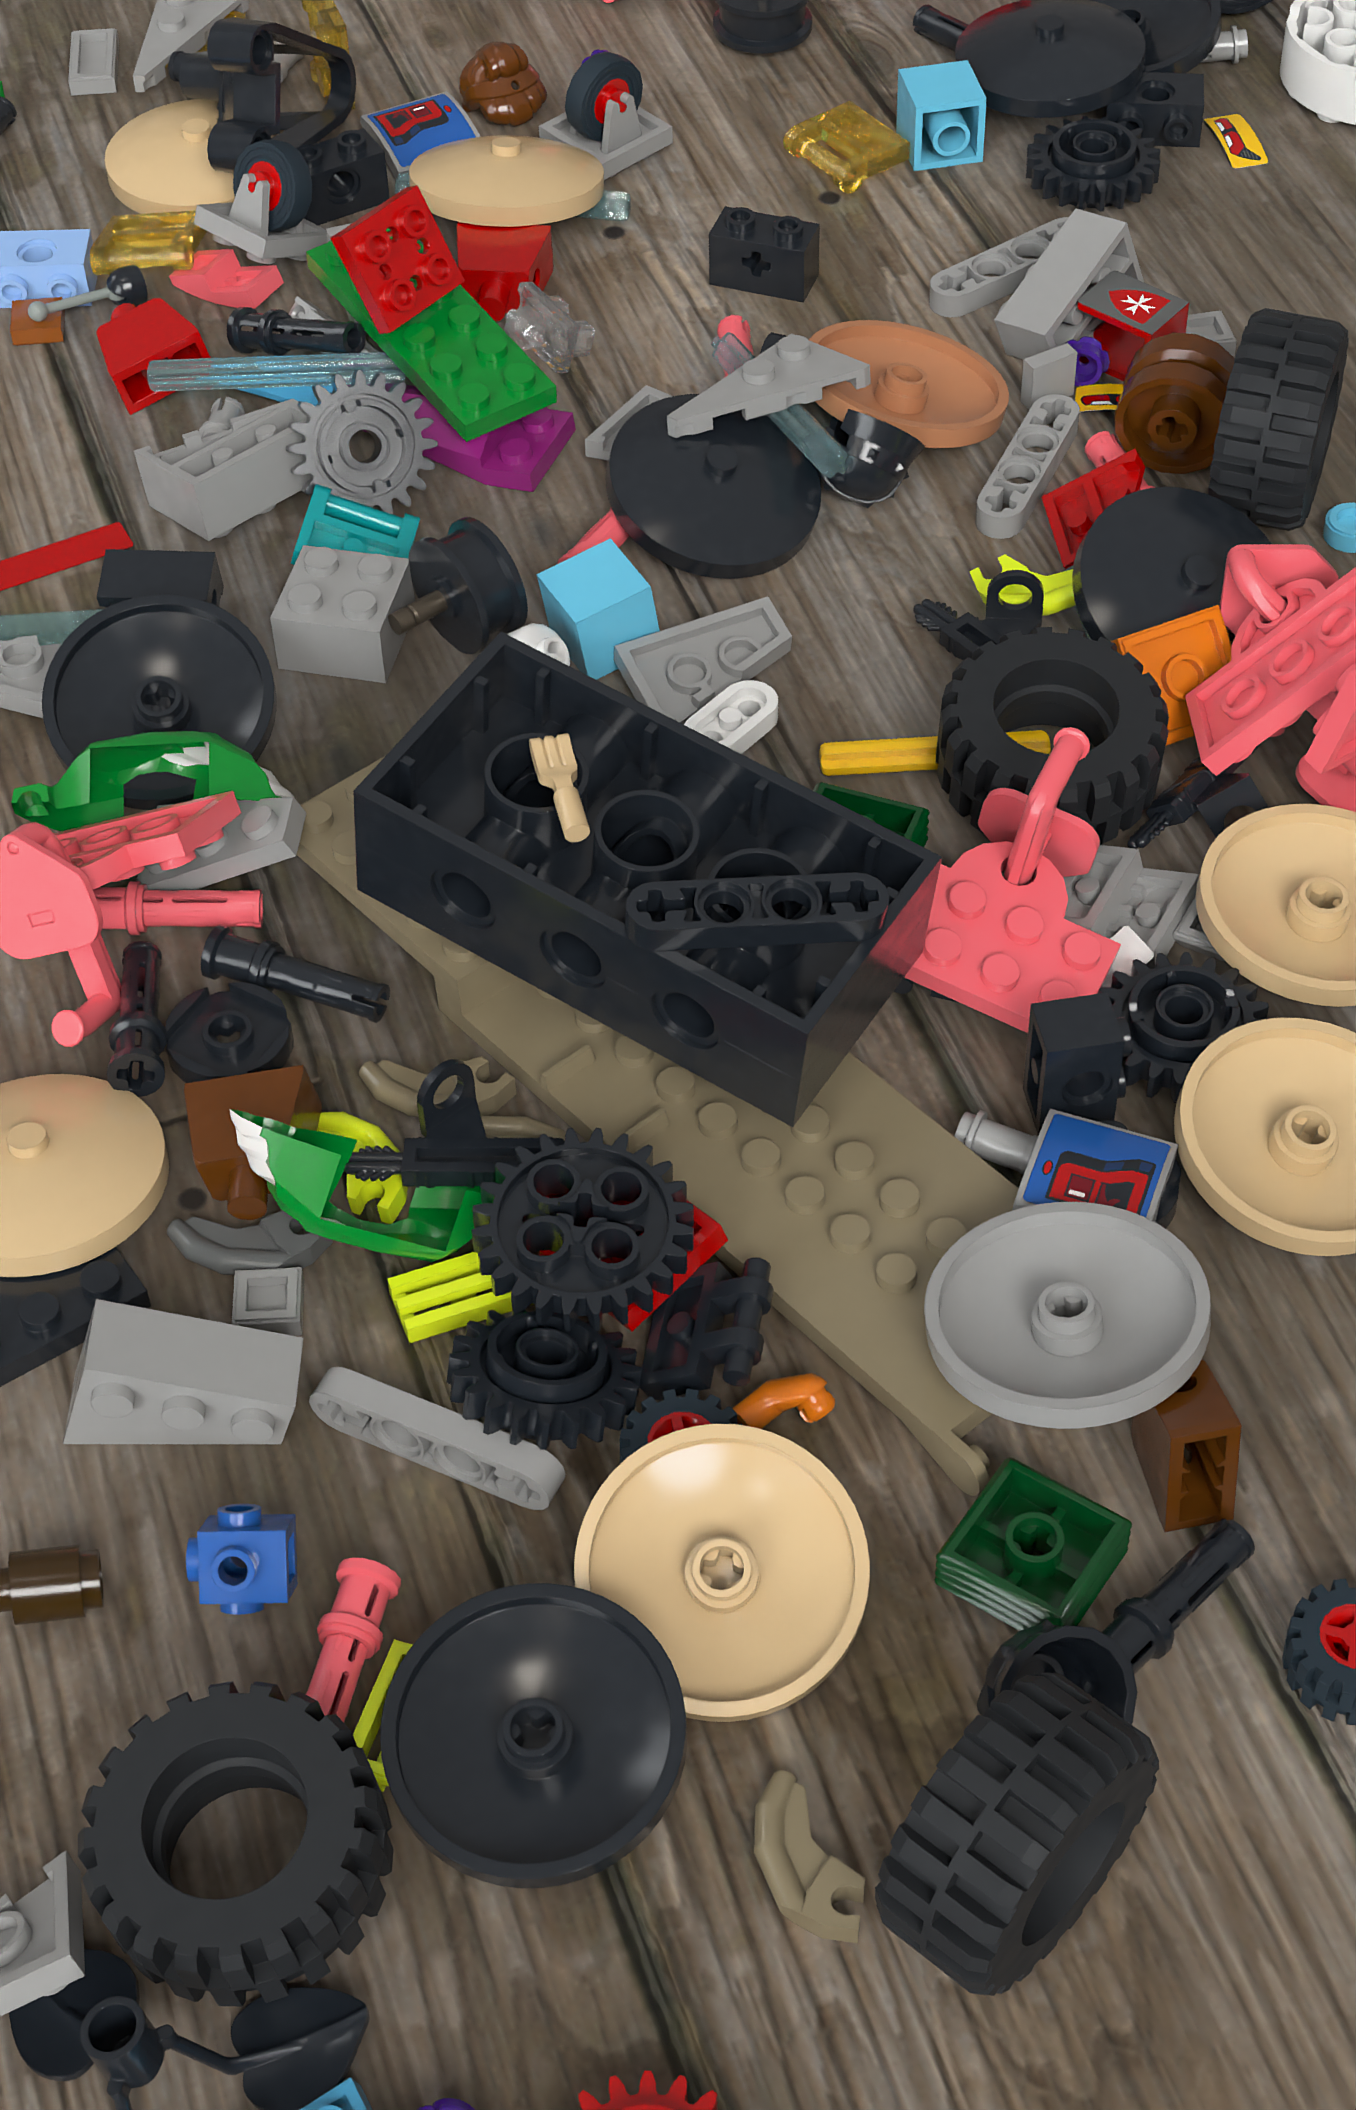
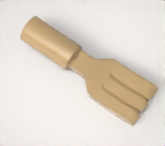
(557, 769)

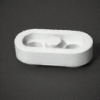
(738, 715)

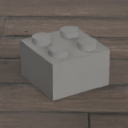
(338, 612)

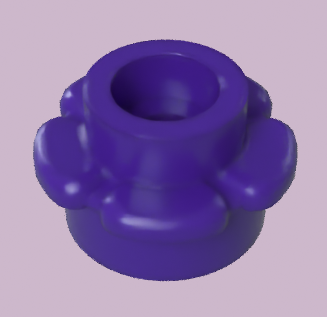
(1098, 360)

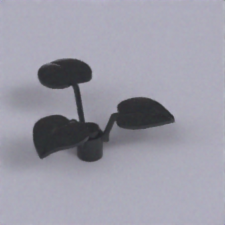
(285, 2047)

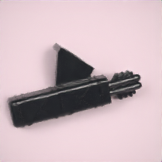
(968, 632)
(1203, 792)
(454, 1140)

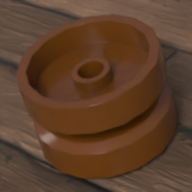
(1174, 402)

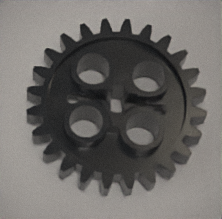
(583, 1229)

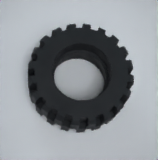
(1278, 416)
(1061, 684)
(180, 1768)
(1015, 1832)

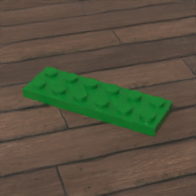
(450, 354)

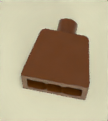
(224, 1167)
(1208, 1427)

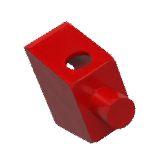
(499, 259)
(145, 335)

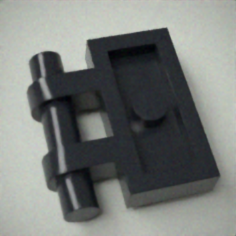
(688, 1331)

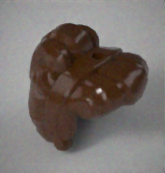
(488, 80)

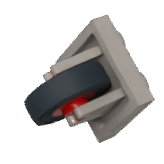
(606, 116)
(269, 205)

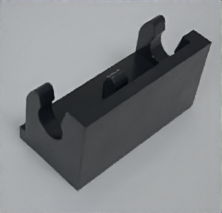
(158, 572)

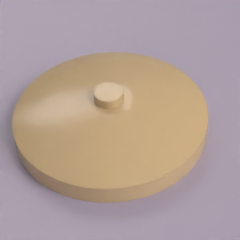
(163, 160)
(508, 180)
(1284, 901)
(1274, 1133)
(74, 1171)
(733, 1561)

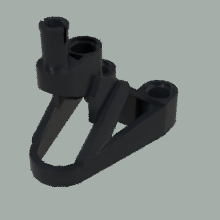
(247, 85)

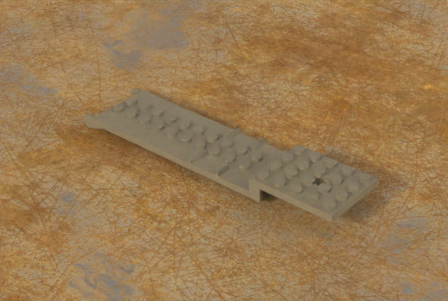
(839, 1205)

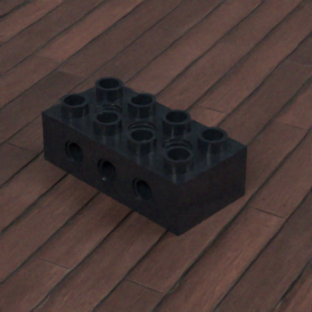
(477, 853)

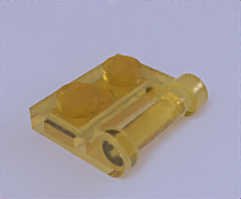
(329, 27)
(853, 134)
(147, 242)

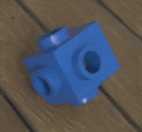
(244, 1559)

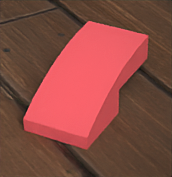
(223, 281)

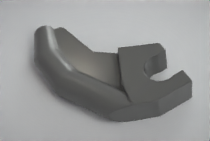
(260, 1246)

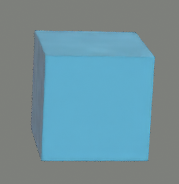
(941, 114)
(597, 604)

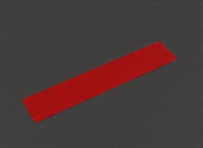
(62, 555)

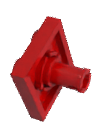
(384, 265)

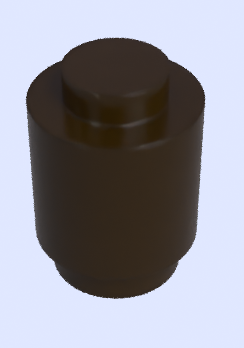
(51, 1584)

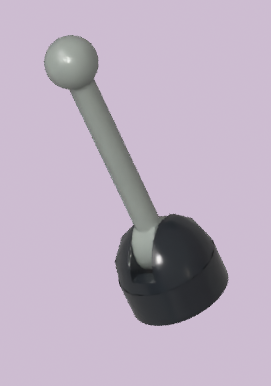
(122, 286)

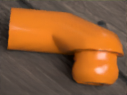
(785, 1393)

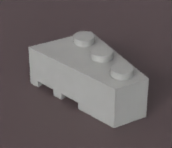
(1045, 303)
(228, 475)
(180, 1380)

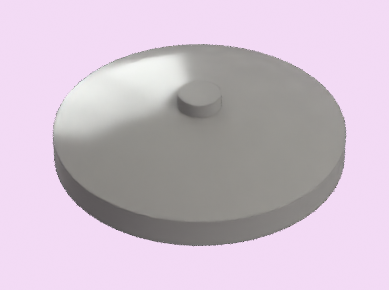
(1067, 1315)

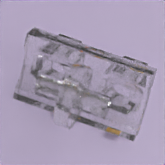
(547, 329)

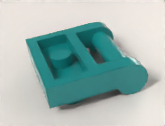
(354, 527)

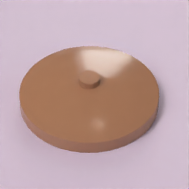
(917, 382)

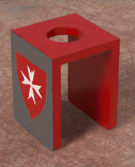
(1132, 317)

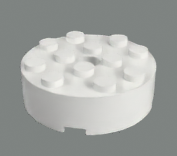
(1321, 58)

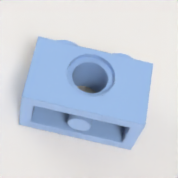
(45, 265)

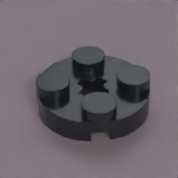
(246, 1008)

